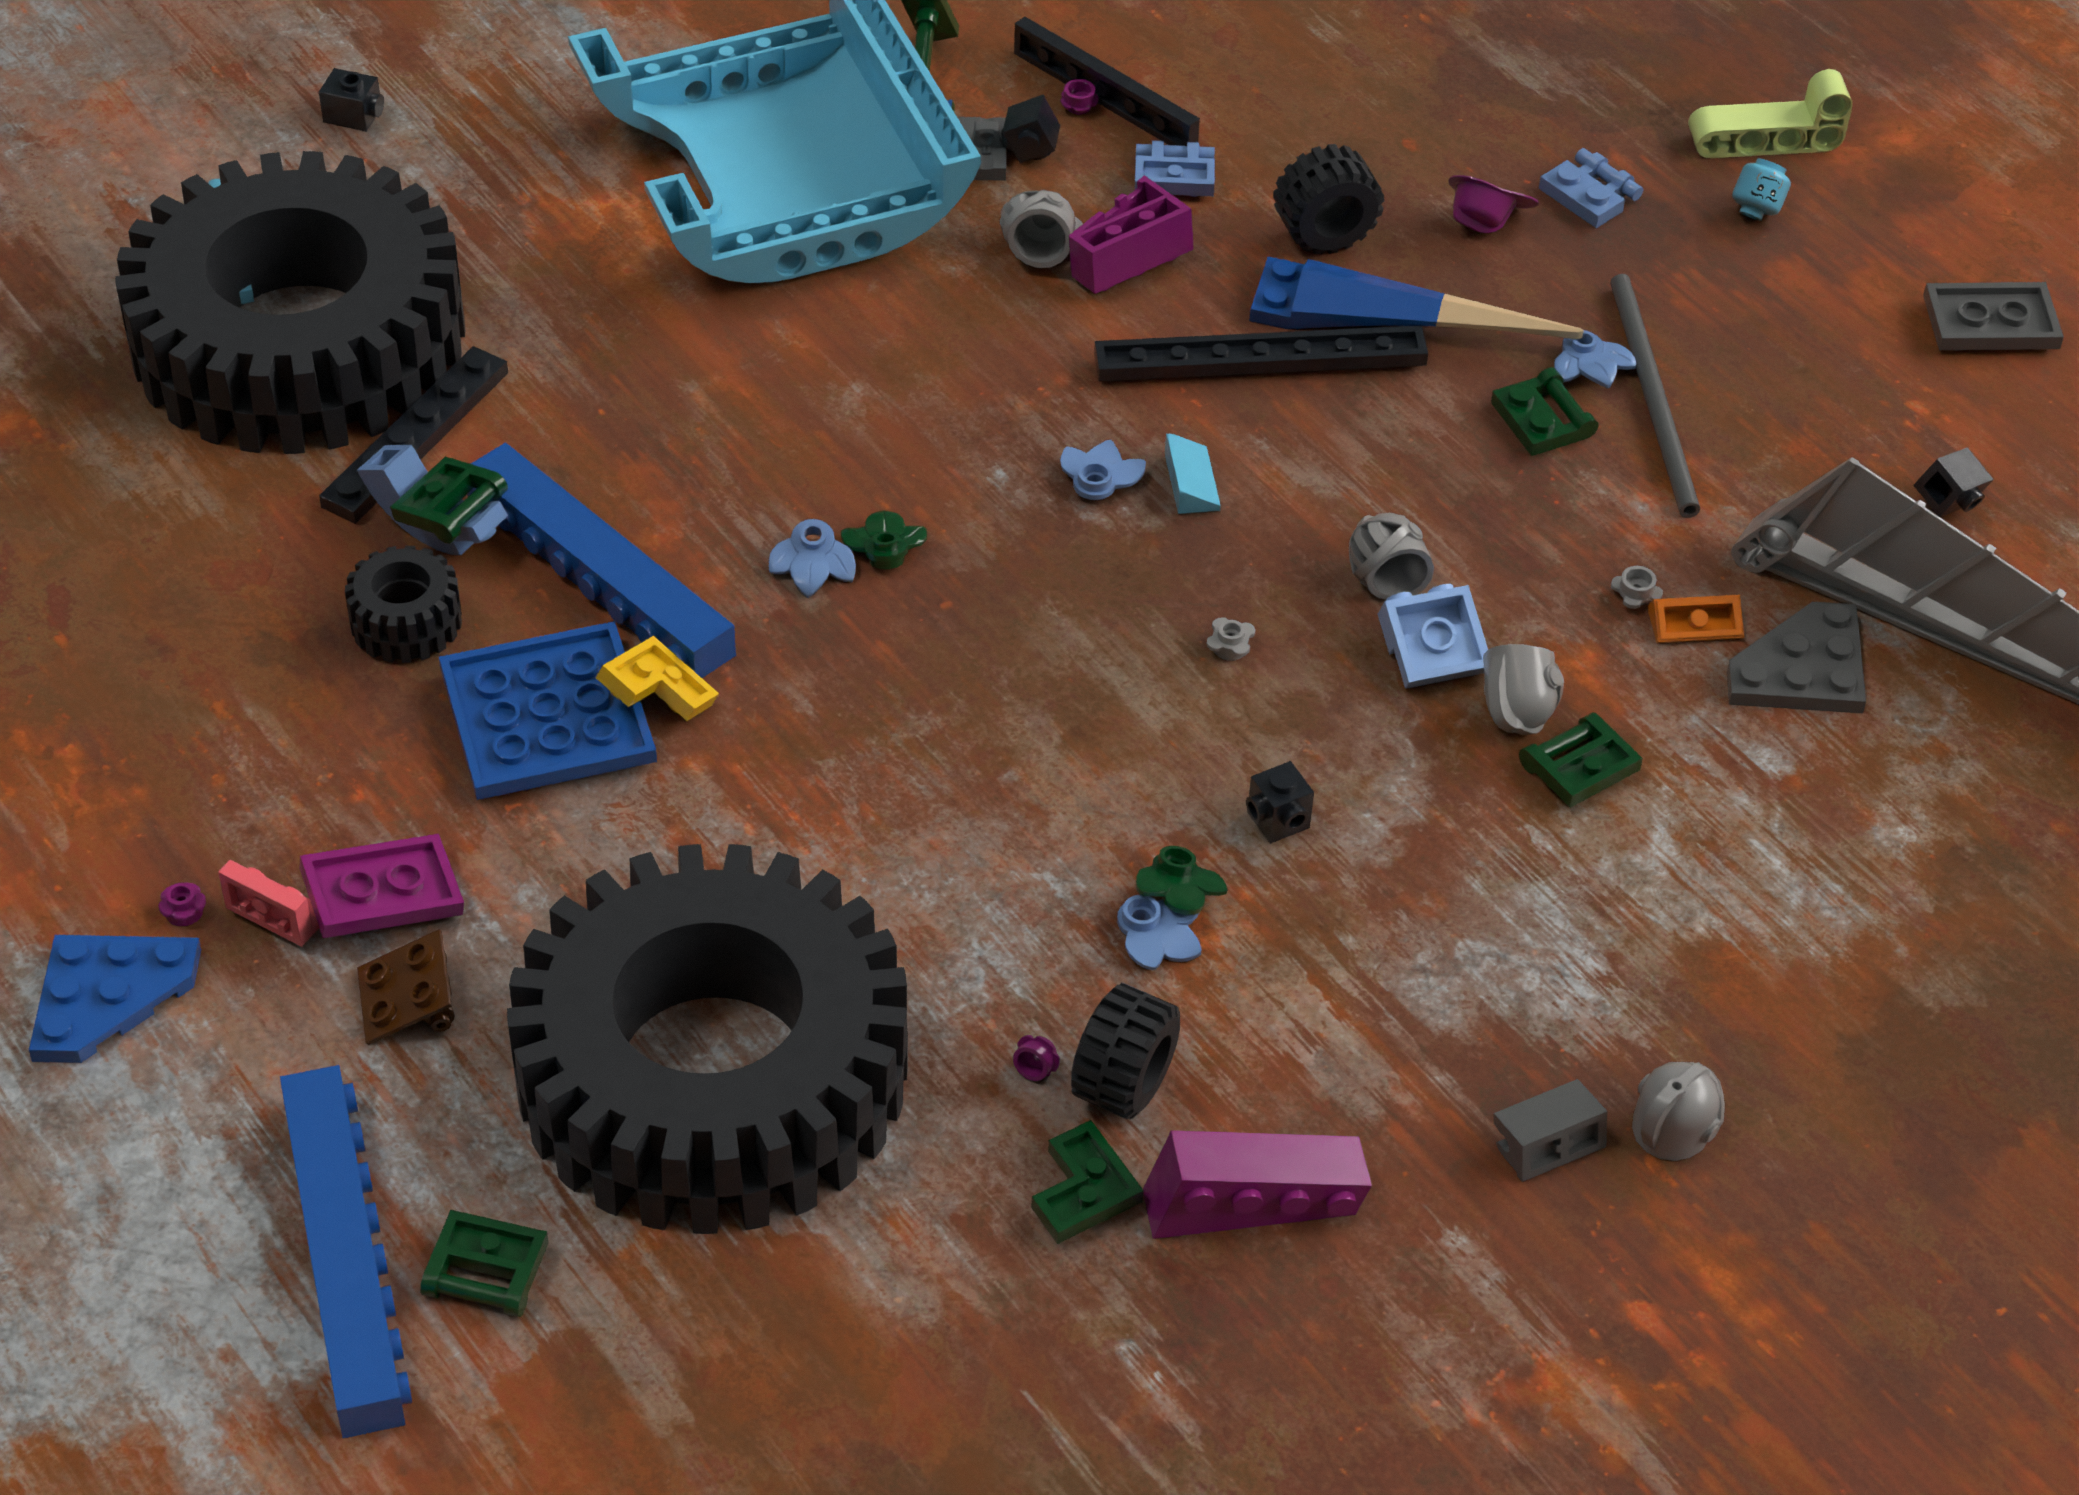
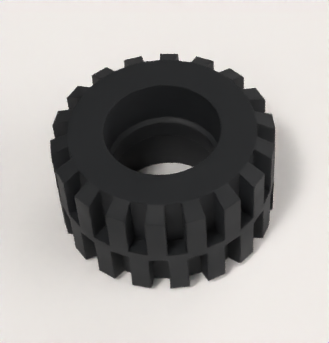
(1328, 199)
(403, 604)
(1125, 1051)

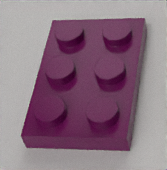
(381, 885)

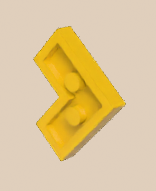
(656, 669)

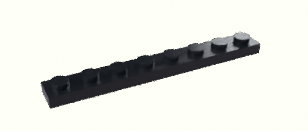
(1260, 353)

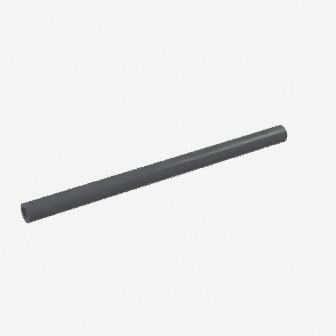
(1655, 397)

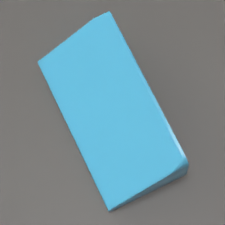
(1190, 475)

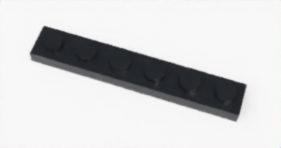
(1114, 89)
(420, 426)

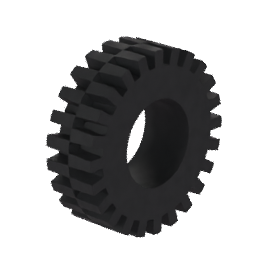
(300, 368)
(722, 1132)

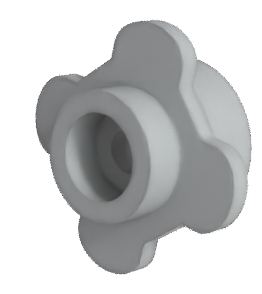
(1637, 586)
(1230, 638)

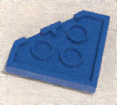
(106, 988)

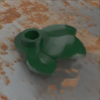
(884, 539)
(1179, 881)

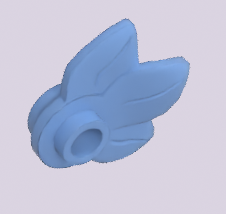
(1593, 359)
(1100, 470)
(812, 560)
(1156, 932)

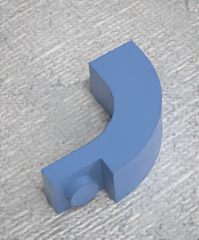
(395, 471)

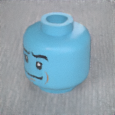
(1761, 189)

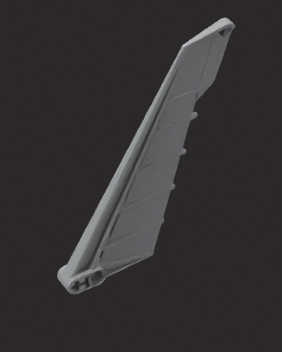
(1951, 583)

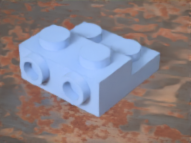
(1434, 634)

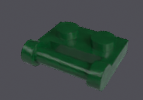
(1535, 421)
(440, 490)
(1586, 769)
(487, 1248)

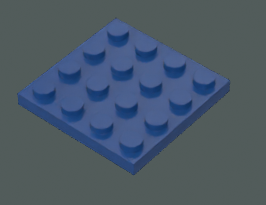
(540, 715)

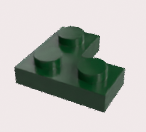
(1095, 1187)

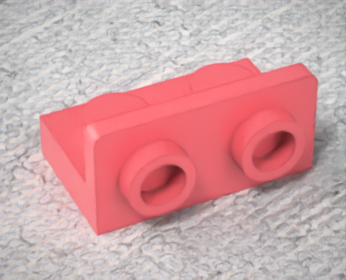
(267, 903)

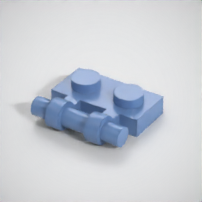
(1177, 168)
(1585, 195)

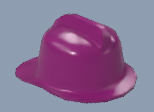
(1484, 205)

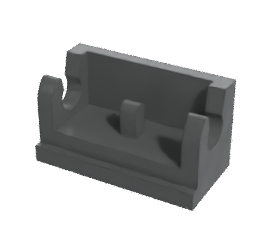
(1551, 1129)

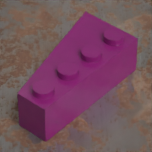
(1252, 1181)

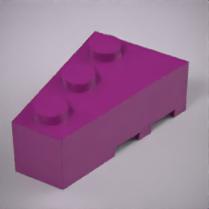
(1130, 237)

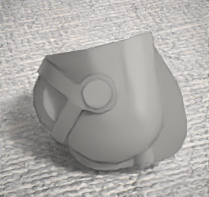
(1038, 227)
(1390, 555)
(1521, 687)
(1678, 1110)

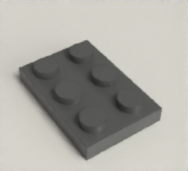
(1993, 316)

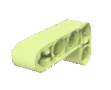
(1776, 127)

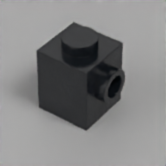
(351, 99)
(1031, 129)
(1954, 483)
(1280, 802)

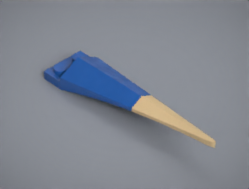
(1332, 296)

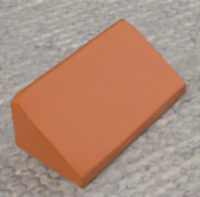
(1696, 618)

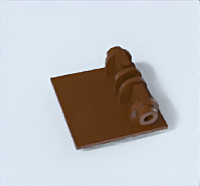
(406, 989)

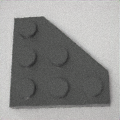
(1803, 663)

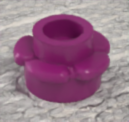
(1079, 96)
(182, 903)
(1035, 1057)

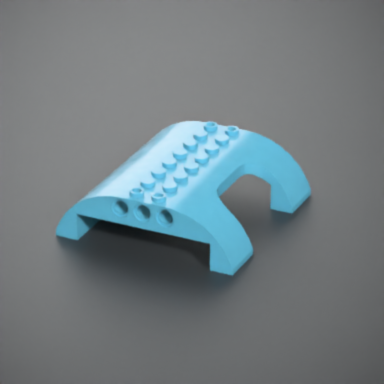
(803, 136)

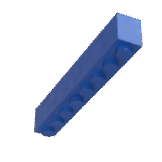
(608, 565)
(342, 1252)

